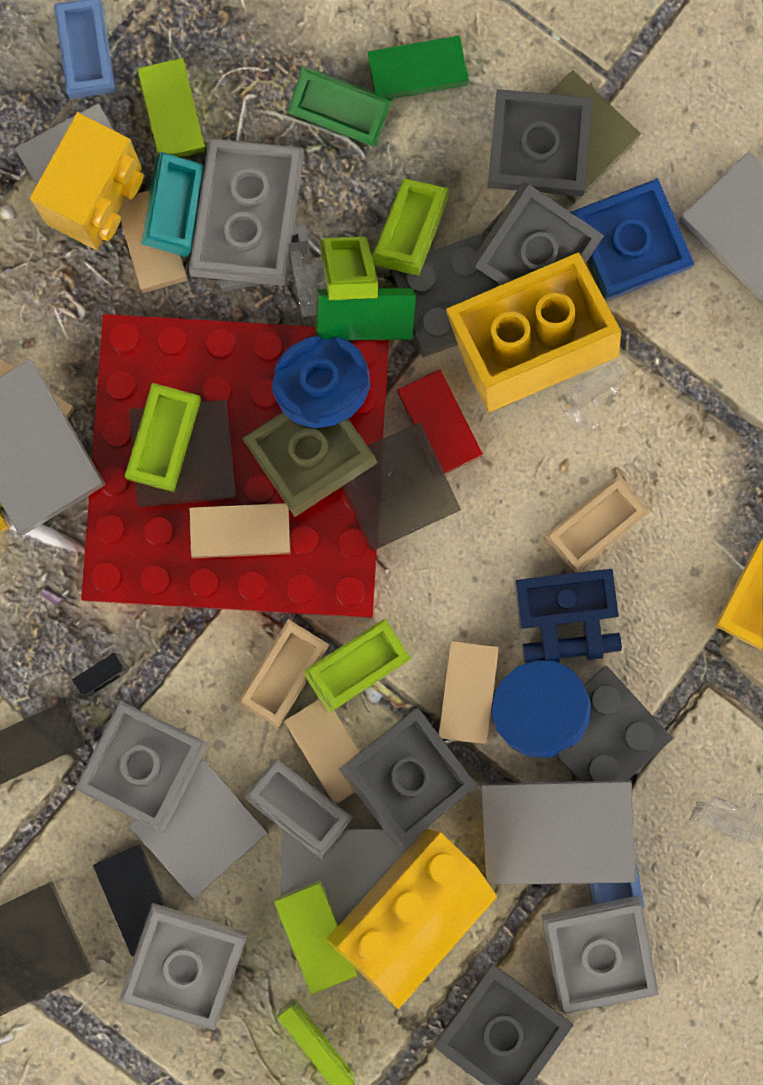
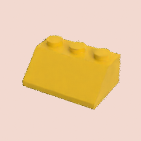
(534, 332)
(413, 916)

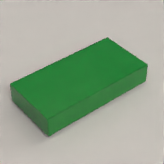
(418, 68)
(339, 106)
(369, 318)

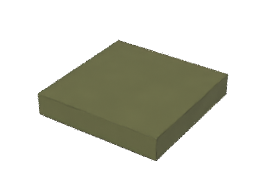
(609, 131)
(308, 461)

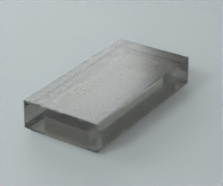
(38, 741)

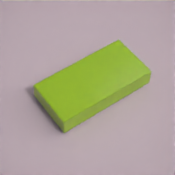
(171, 108)
(410, 226)
(348, 268)
(163, 437)
(356, 665)
(308, 924)
(315, 1044)

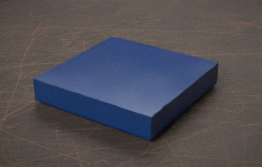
(638, 242)

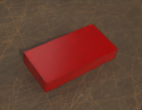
(435, 407)

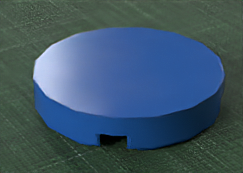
(321, 381)
(541, 708)

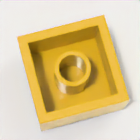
(88, 182)

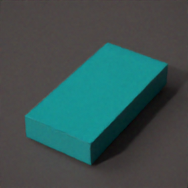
(173, 204)

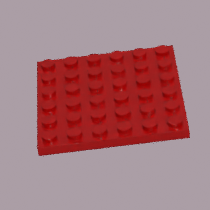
(146, 551)

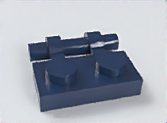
(568, 600)

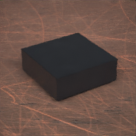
(101, 674)

